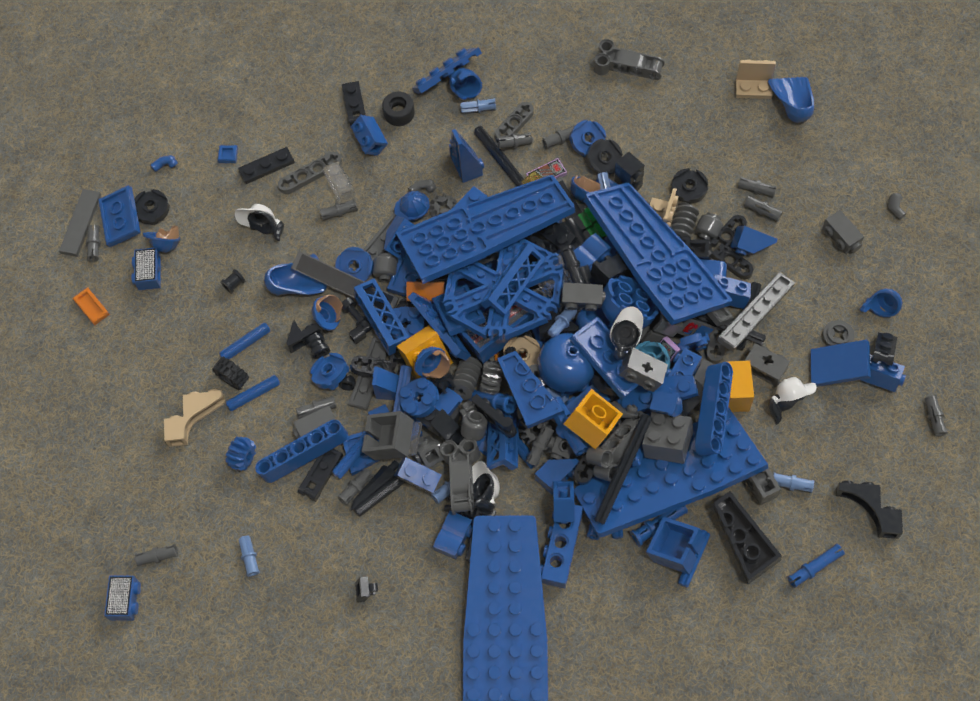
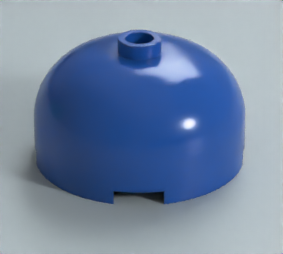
(624, 293)
(563, 365)

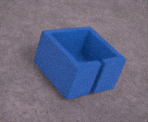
(676, 545)

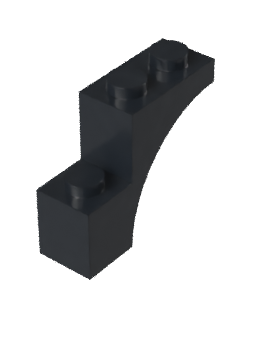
(886, 519)

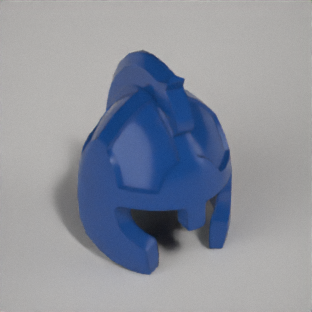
(465, 83)

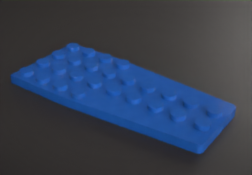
(483, 227)
(656, 255)
(666, 485)
(505, 613)

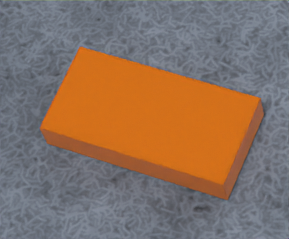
(427, 290)
(91, 306)

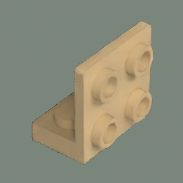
(753, 79)
(665, 209)

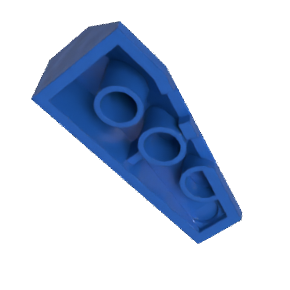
(464, 158)

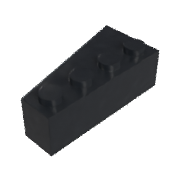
(747, 540)

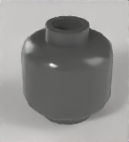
(709, 226)
(384, 267)
(473, 426)

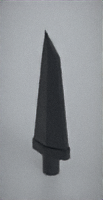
(379, 479)

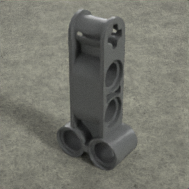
(626, 61)
(610, 453)
(461, 472)

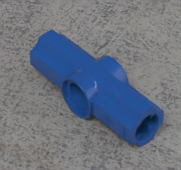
(577, 443)

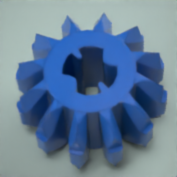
(240, 453)

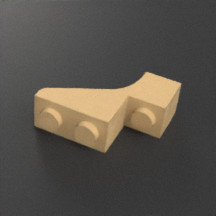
(195, 407)

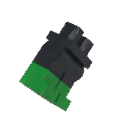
(583, 227)

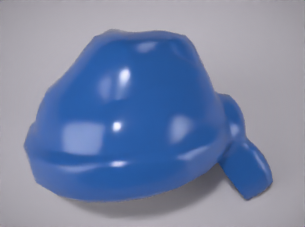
(884, 298)

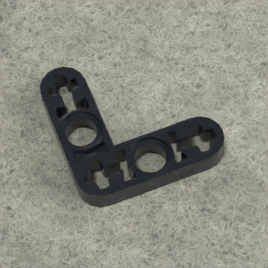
(724, 250)
(388, 365)

